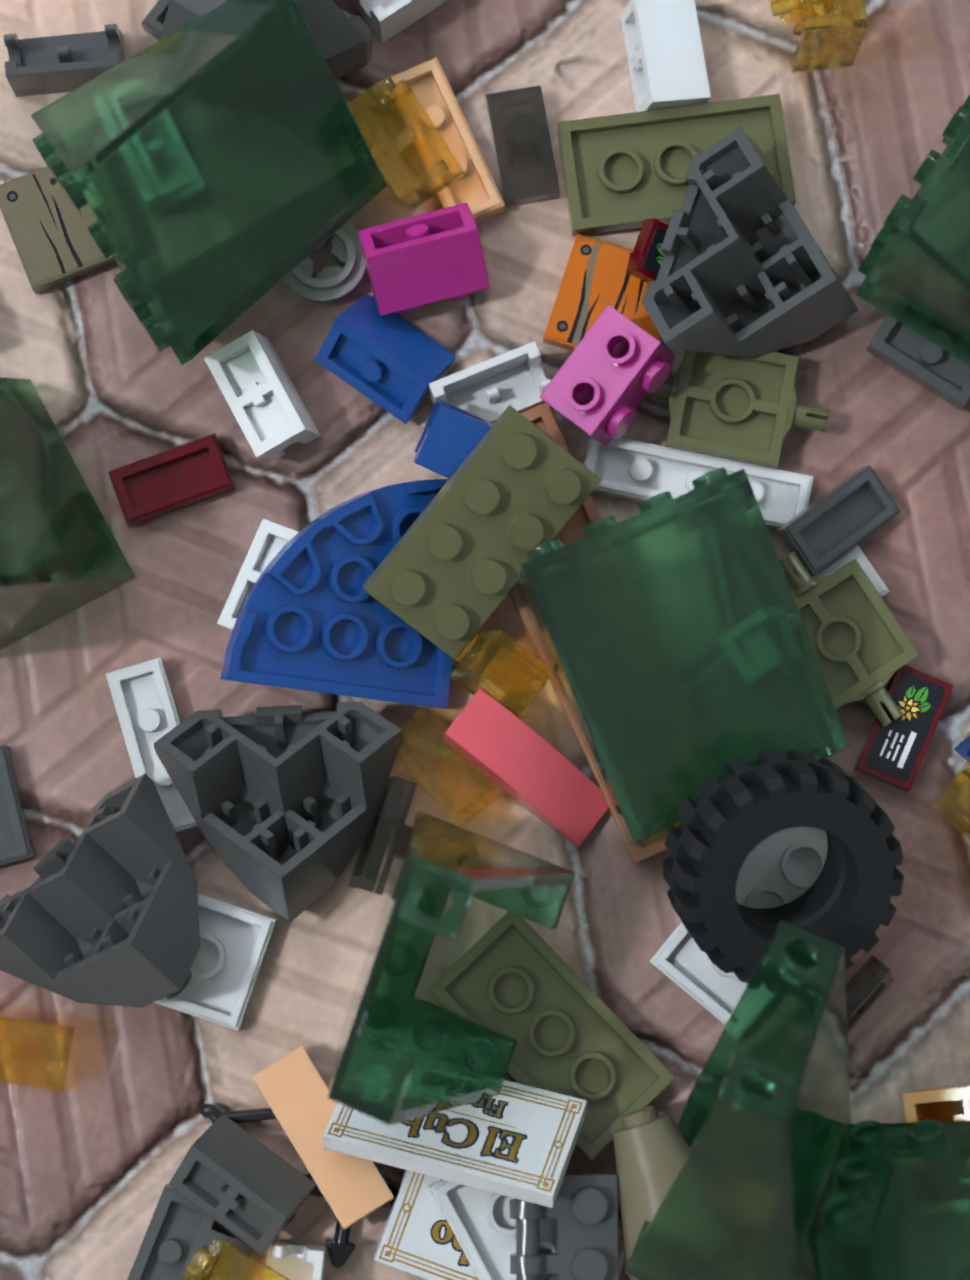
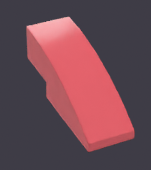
(526, 767)

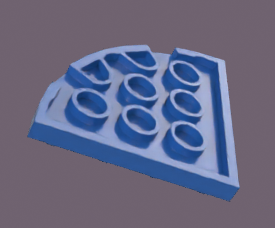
(317, 625)

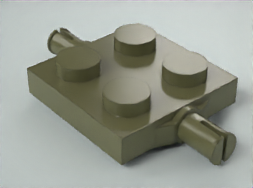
(736, 406)
(851, 634)

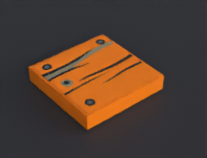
(591, 282)

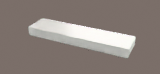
(643, 470)

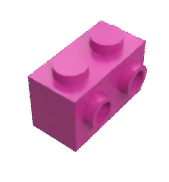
(424, 259)
(608, 376)

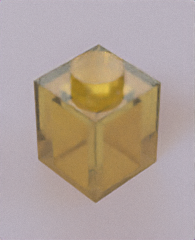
(501, 670)

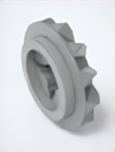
(332, 281)

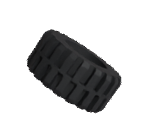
(745, 809)

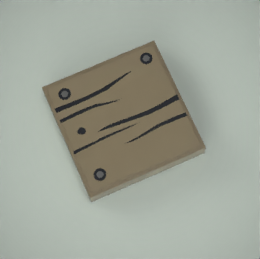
(49, 230)

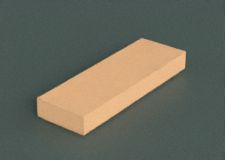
(440, 104)
(304, 1110)

